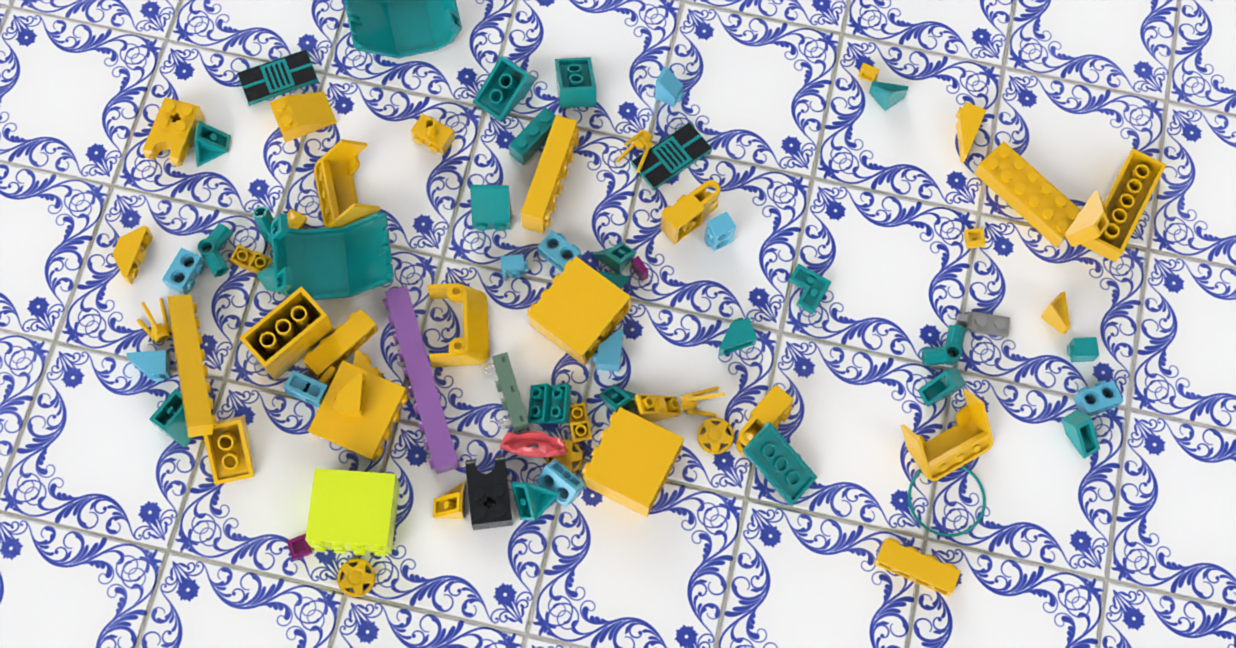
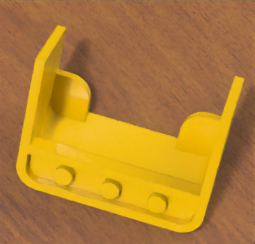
(336, 185)
(474, 346)
(954, 446)

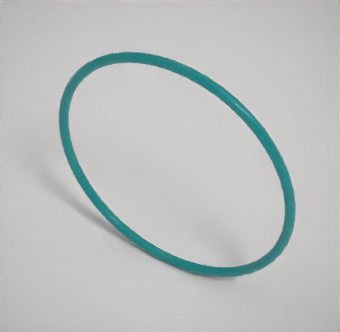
(943, 534)

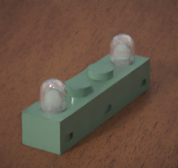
(508, 386)

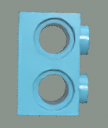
(719, 231)
(556, 255)
(179, 269)
(306, 388)
(1099, 401)
(560, 480)

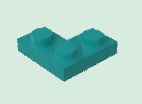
(813, 286)

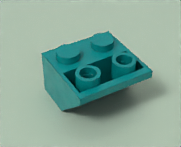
(171, 419)

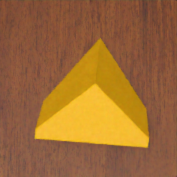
(1057, 314)
(450, 504)

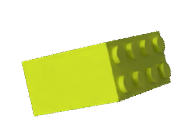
(352, 512)

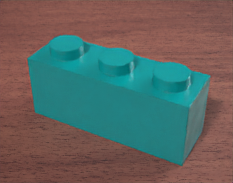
(532, 137)

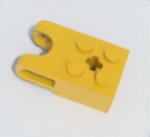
(173, 130)
(689, 211)
(772, 409)

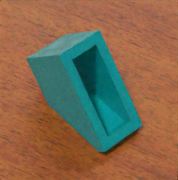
(739, 336)
(942, 386)
(1081, 432)

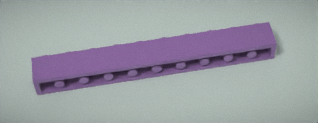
(421, 379)

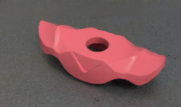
(520, 444)

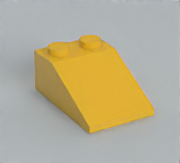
(302, 114)
(230, 450)

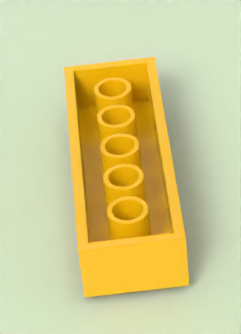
(549, 174)
(1028, 193)
(1126, 203)

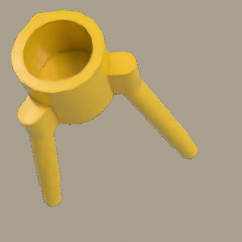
(641, 140)
(159, 332)
(689, 401)

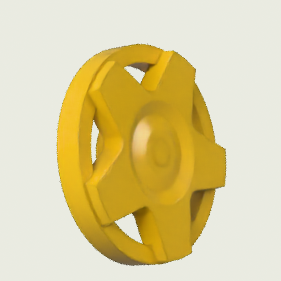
(715, 435)
(571, 457)
(356, 577)

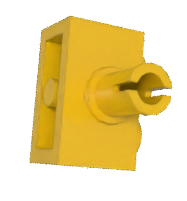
(432, 134)

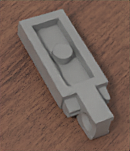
(984, 323)

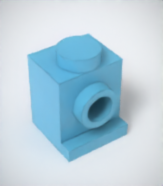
(513, 266)

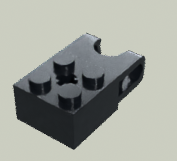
(489, 489)

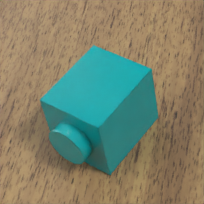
(1083, 349)

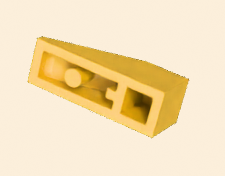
(967, 127)

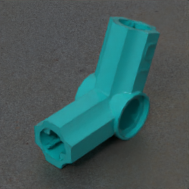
(264, 220)
(213, 258)
(940, 355)

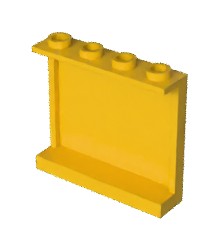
(360, 433)

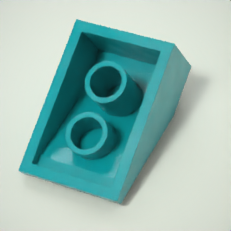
(575, 82)
(504, 88)
(490, 207)

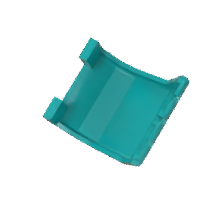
(402, 26)
(332, 260)

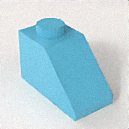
(668, 88)
(609, 353)
(152, 363)

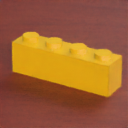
(341, 344)
(917, 567)

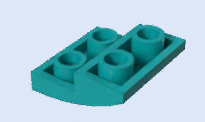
(549, 404)

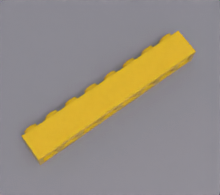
(190, 366)

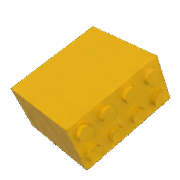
(579, 310)
(287, 333)
(632, 461)

